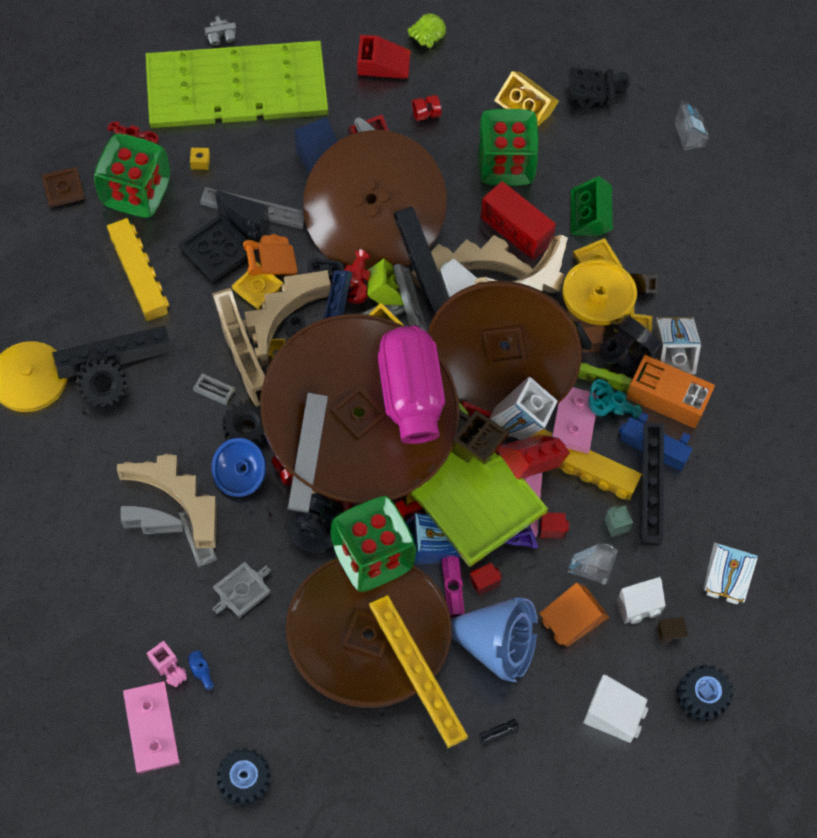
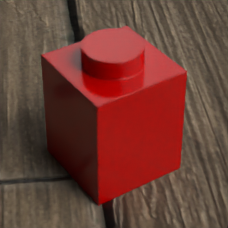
(553, 525)
(485, 578)

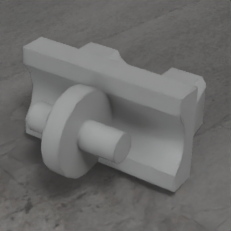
(218, 29)

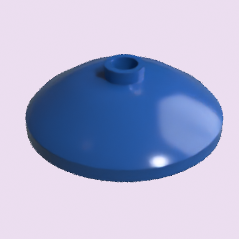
(229, 463)

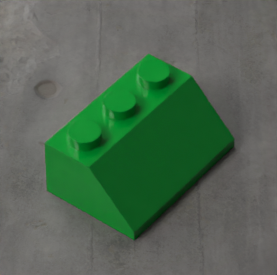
(591, 208)

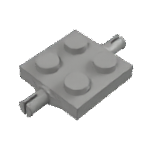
(241, 589)

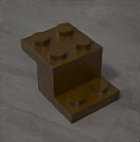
(477, 437)

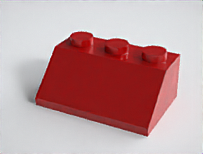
(534, 455)

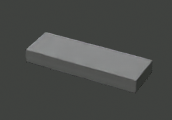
(202, 555)

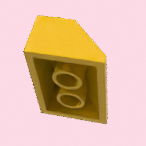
(523, 93)

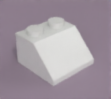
(641, 601)

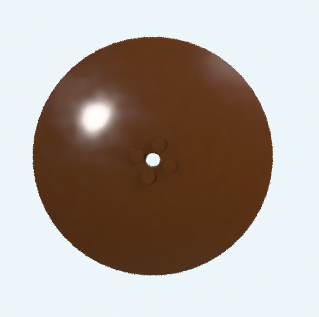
(356, 454)

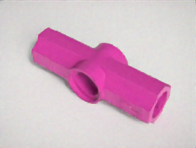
(452, 576)

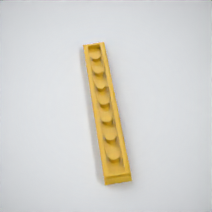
(418, 671)

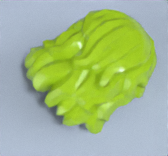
(428, 29)

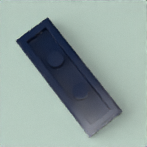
(338, 293)

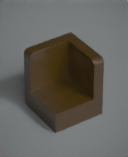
(645, 282)
(671, 629)

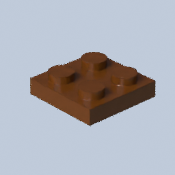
(63, 187)

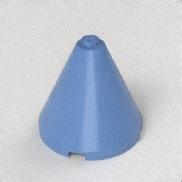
(499, 636)

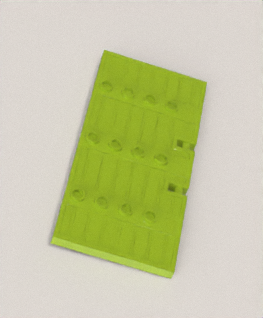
(277, 78)
(477, 503)

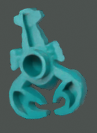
(611, 401)

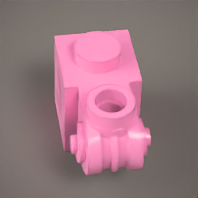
(166, 663)

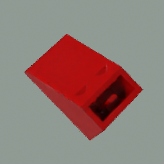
(382, 58)

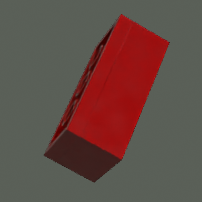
(517, 220)

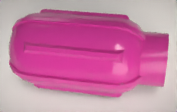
(411, 383)

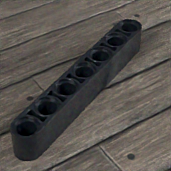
(421, 258)

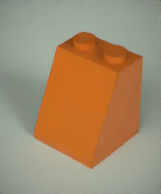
(573, 614)

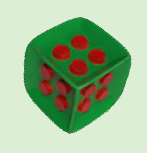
(508, 146)
(132, 175)
(373, 543)

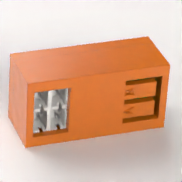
(670, 391)

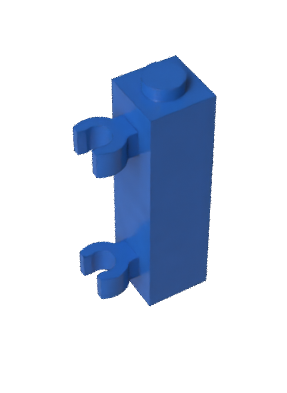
(675, 452)

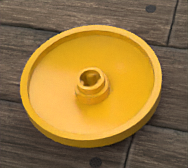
(599, 292)
(29, 377)

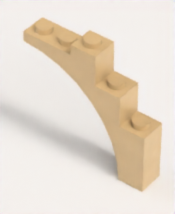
(492, 257)
(546, 273)
(277, 306)
(239, 344)
(184, 489)

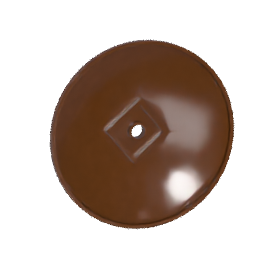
(377, 165)
(533, 323)
(328, 641)

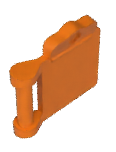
(275, 256)

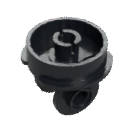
(628, 346)
(313, 529)

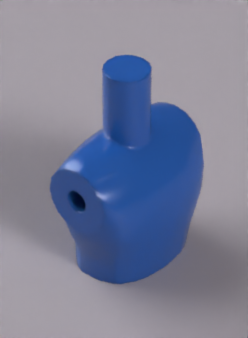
(200, 668)

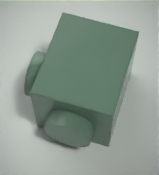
(618, 520)

